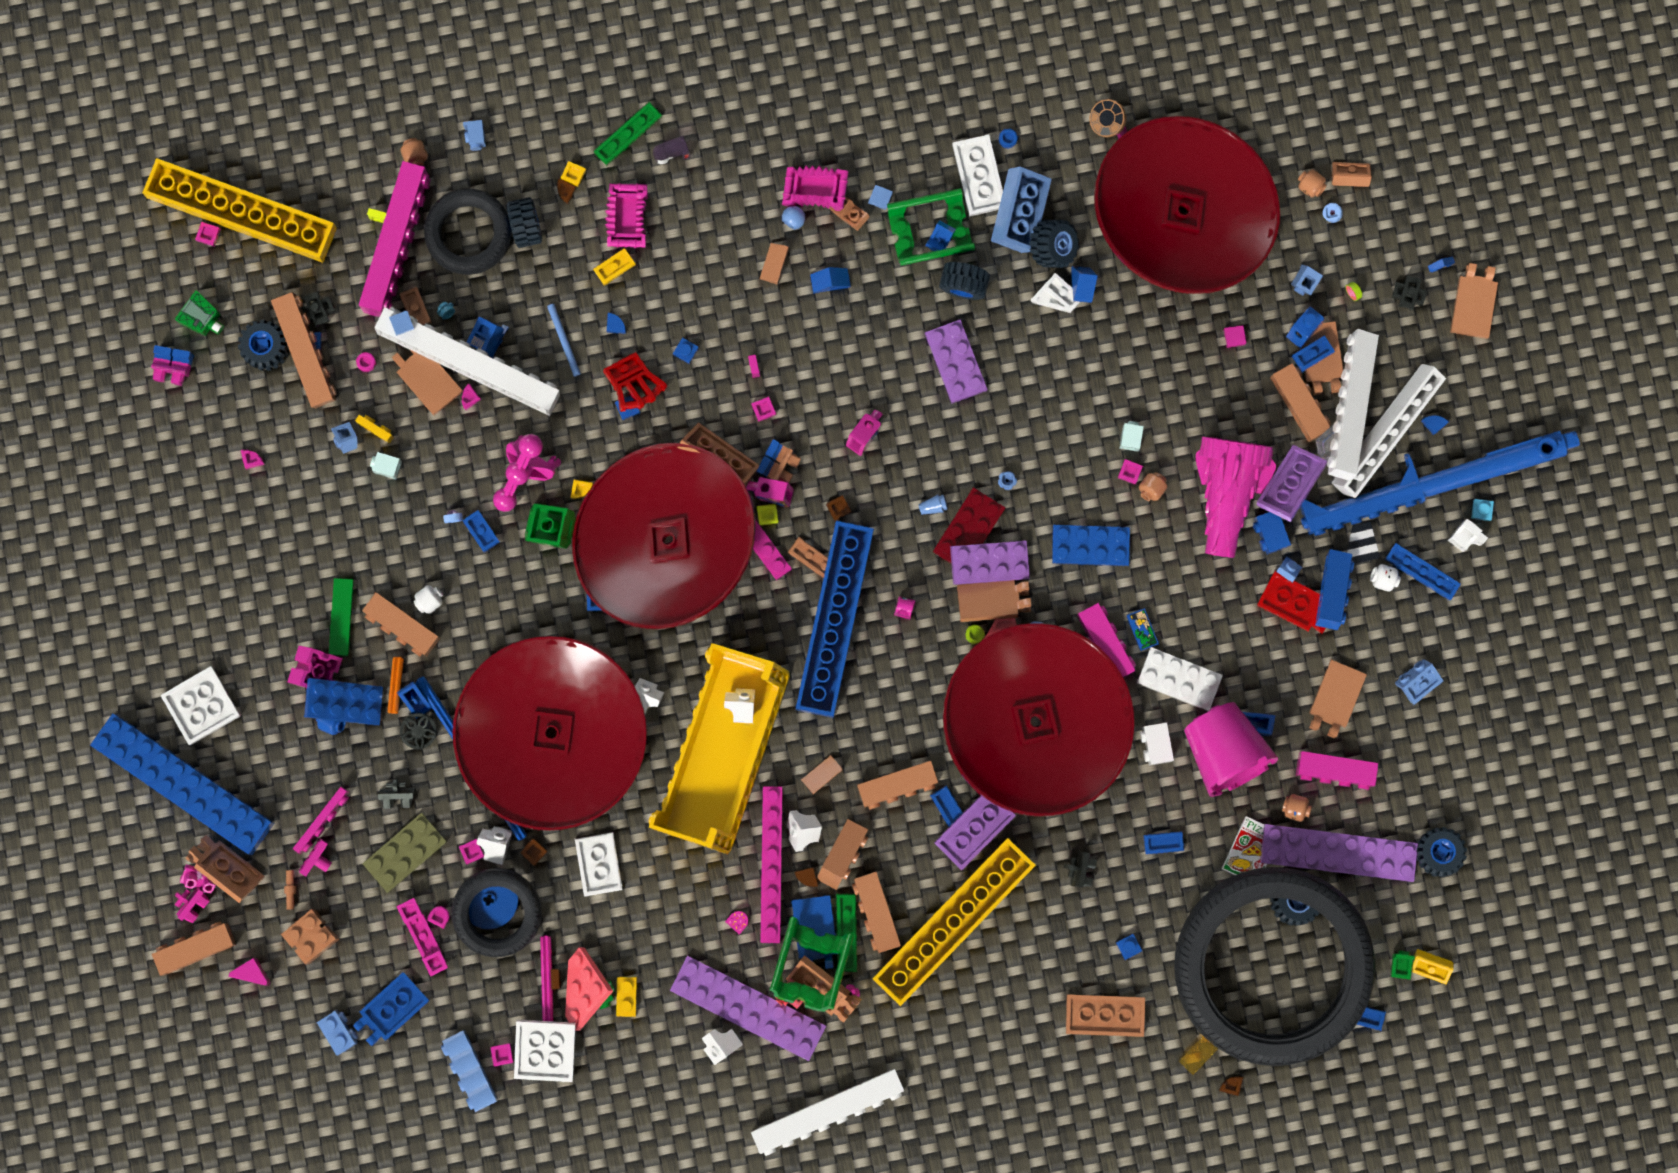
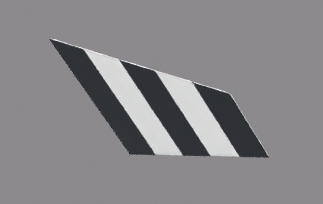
(1362, 543)

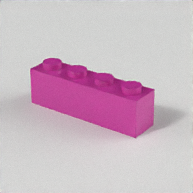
(1104, 635)
(1337, 769)

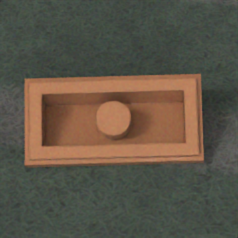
(1351, 174)
(774, 263)
(822, 774)

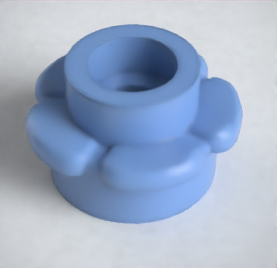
(1007, 485)

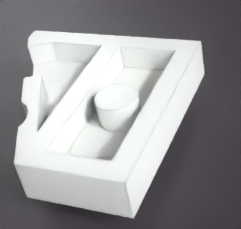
(1056, 295)

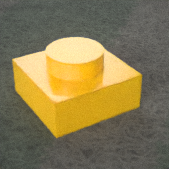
(573, 174)

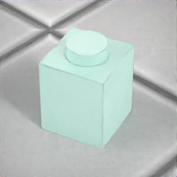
(1131, 436)
(385, 465)

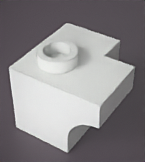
(1467, 534)
(648, 694)
(741, 704)
(803, 830)
(495, 844)
(720, 1044)

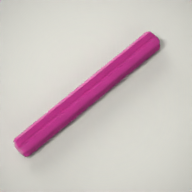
(546, 967)

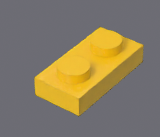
(614, 267)
(368, 423)
(626, 996)

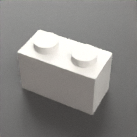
(1157, 744)

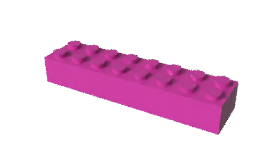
(394, 239)

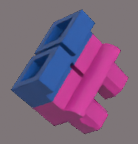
(172, 362)

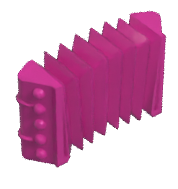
(815, 187)
(626, 215)

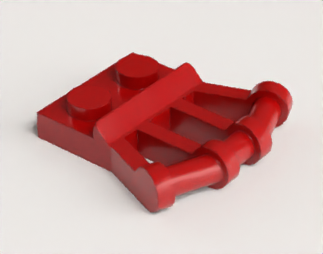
(626, 372)

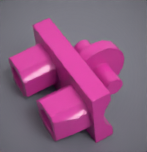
(193, 878)
(186, 912)

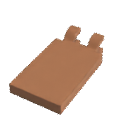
(1474, 303)
(1331, 367)
(427, 381)
(992, 600)
(1336, 697)
(225, 868)
(810, 974)

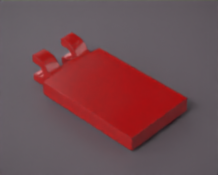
(1291, 602)

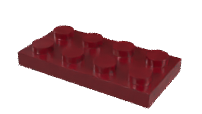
(971, 523)

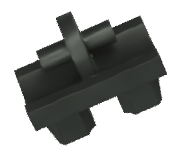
(396, 790)
(1078, 869)

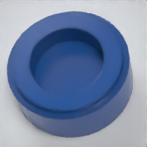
(1008, 138)

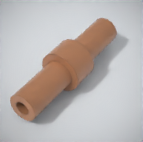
(289, 889)

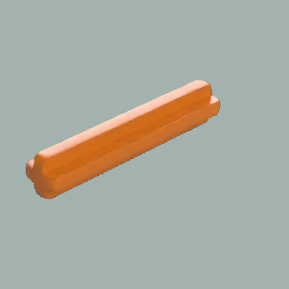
(395, 685)

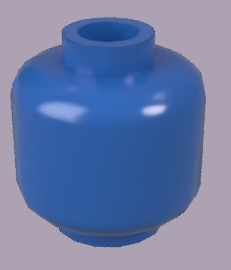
(330, 727)

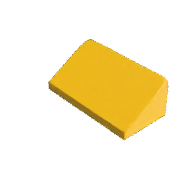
(1432, 966)

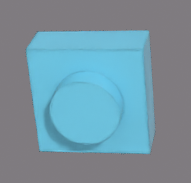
(1482, 510)

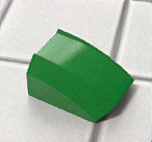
(550, 526)

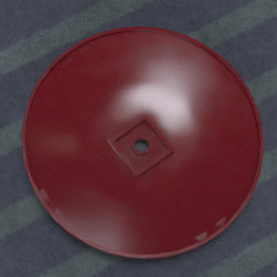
(1211, 175)
(631, 513)
(1080, 709)
(504, 738)

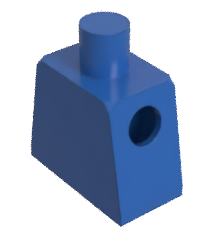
(1306, 326)

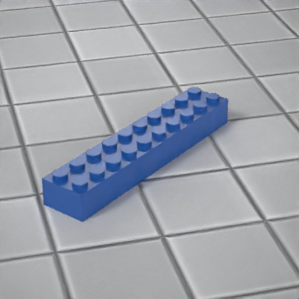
(834, 619)
(182, 784)

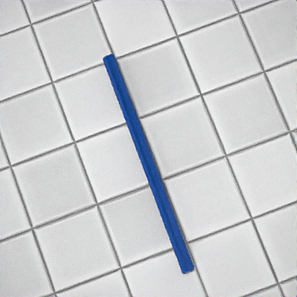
(448, 724)

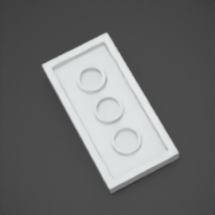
(978, 174)
(1179, 679)

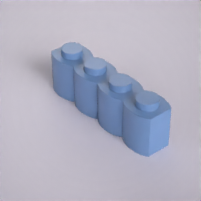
(470, 1071)

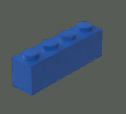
(1334, 590)

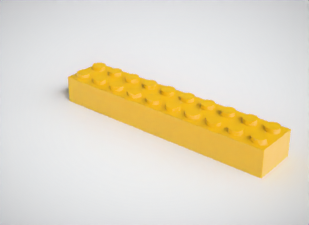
(239, 210)
(953, 922)

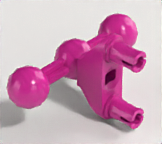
(523, 466)

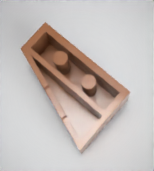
(842, 854)

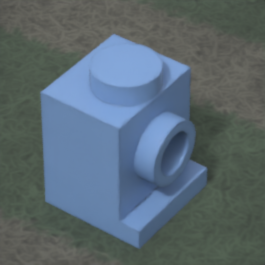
(475, 135)
(1312, 279)
(345, 437)

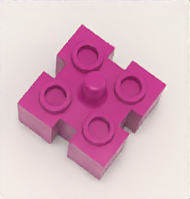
(313, 665)

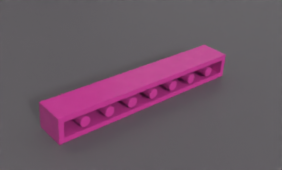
(771, 865)

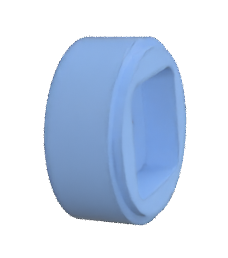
(1332, 212)
(453, 516)

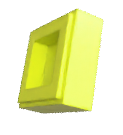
(376, 215)
(767, 514)

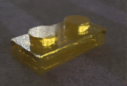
(1198, 1055)

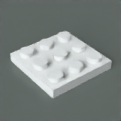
(200, 705)
(544, 1050)

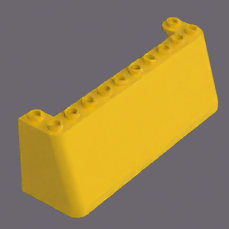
(721, 755)

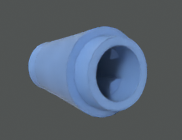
(933, 505)

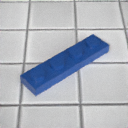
(1422, 571)

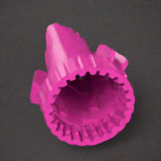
(1231, 478)

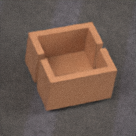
(310, 936)

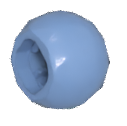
(793, 217)

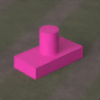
(316, 859)

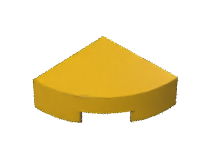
(580, 489)

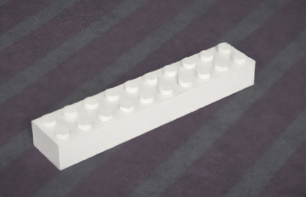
(472, 363)

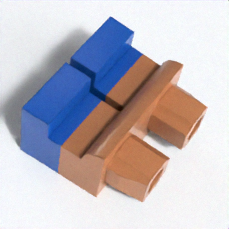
(775, 462)

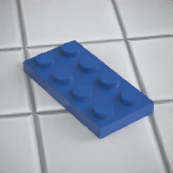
(1090, 545)
(343, 701)

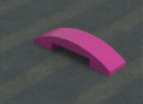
(422, 936)

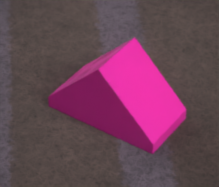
(251, 972)

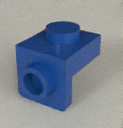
(940, 237)

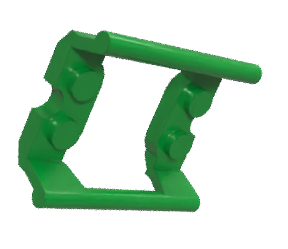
(954, 216)
(809, 940)

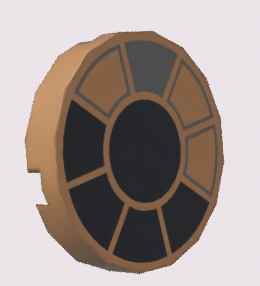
(1107, 118)

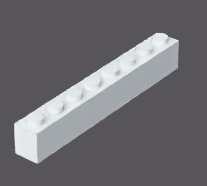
(1352, 404)
(1392, 427)
(827, 1111)

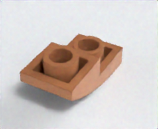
(852, 214)

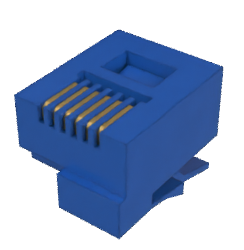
(487, 336)

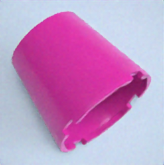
(1227, 748)

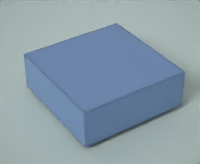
(880, 197)
(401, 323)

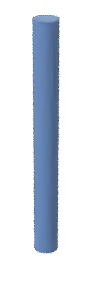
(563, 339)

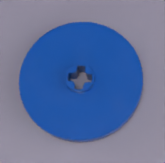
(497, 912)

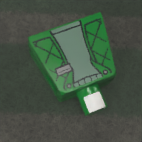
(199, 315)

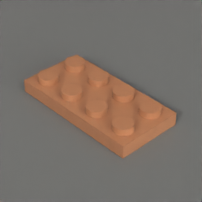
(1105, 1015)

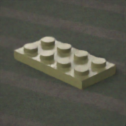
(404, 852)

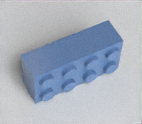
(1020, 208)

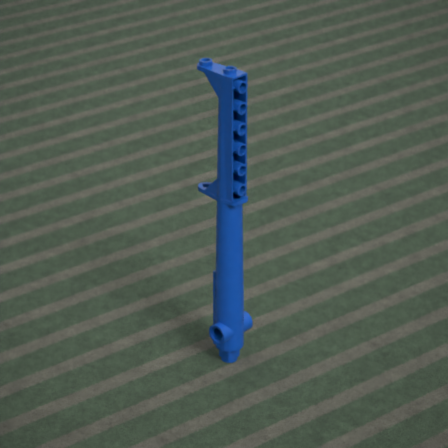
(1416, 489)

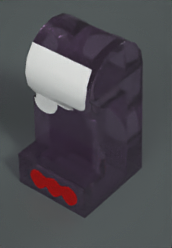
(670, 150)

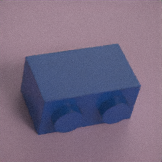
(1271, 532)

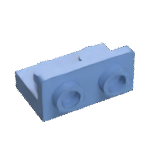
(1419, 681)
(337, 1032)

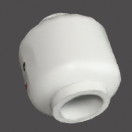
(1385, 577)
(428, 599)

